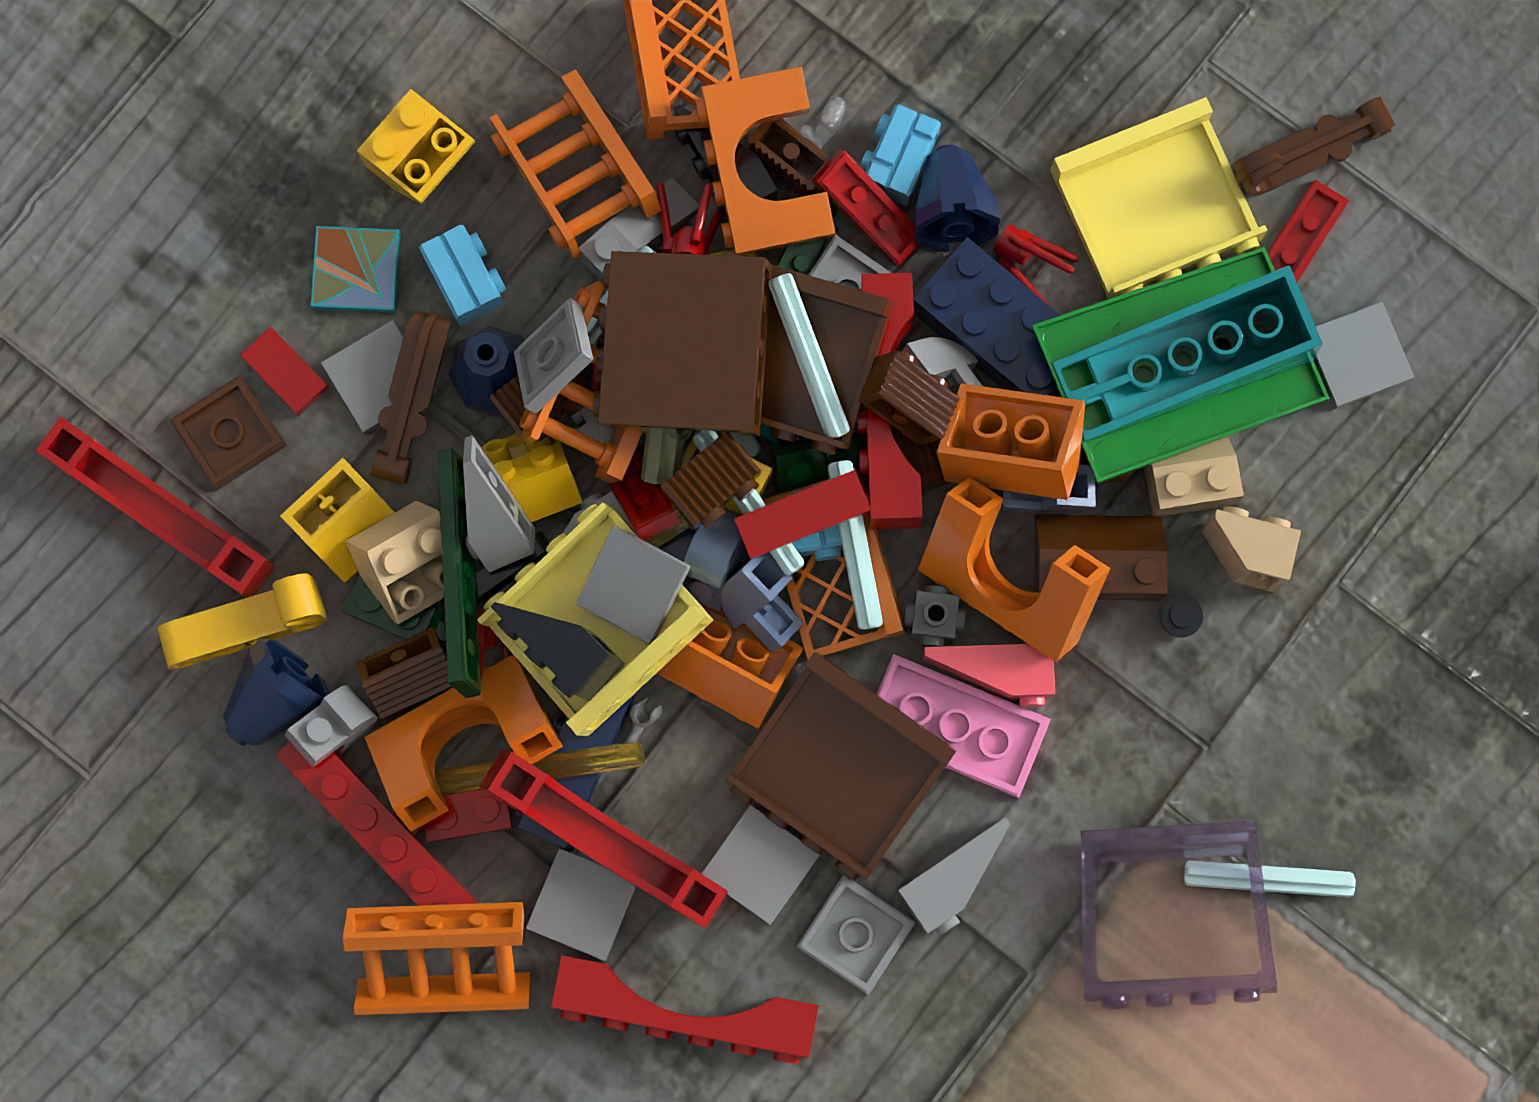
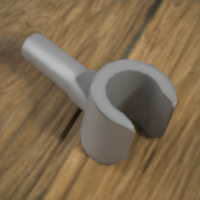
(641, 720)

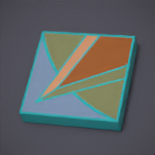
(355, 269)

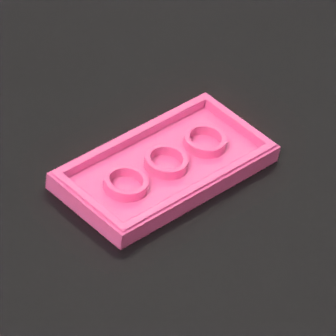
(991, 735)

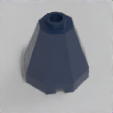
(954, 202)
(483, 366)
(271, 694)

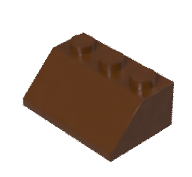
(1127, 544)

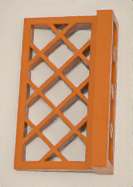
(650, 67)
(890, 608)

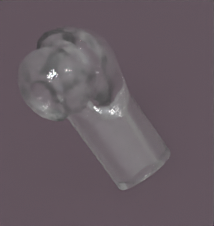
(828, 123)

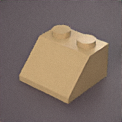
(1195, 480)

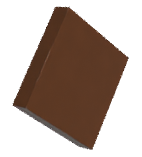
(228, 432)

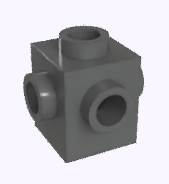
(928, 631)

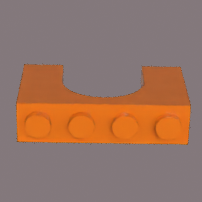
(731, 112)
(962, 561)
(410, 745)

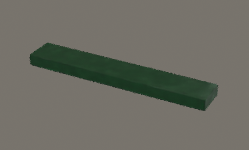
(459, 579)

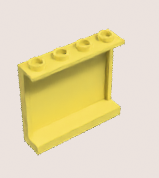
(1156, 200)
(553, 590)

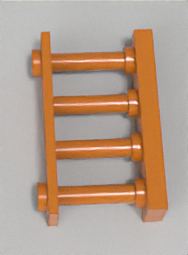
(596, 132)
(611, 456)
(430, 928)

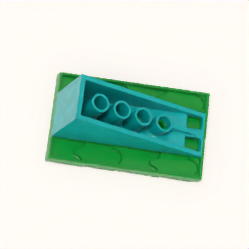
(1154, 368)

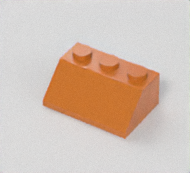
(1013, 441)
(733, 669)

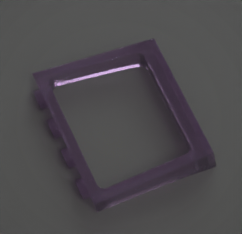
(1166, 844)

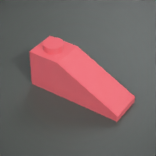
(1005, 670)

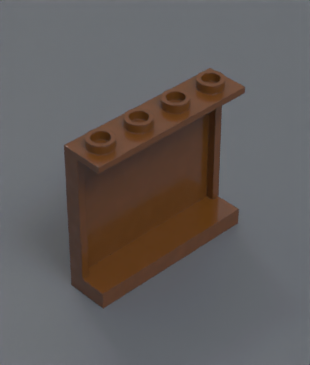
(849, 334)
(683, 342)
(840, 767)

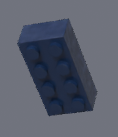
(990, 316)

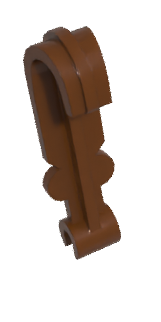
(1310, 148)
(410, 393)

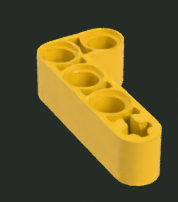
(232, 627)

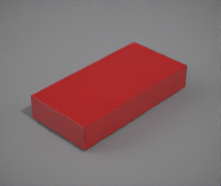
(284, 371)

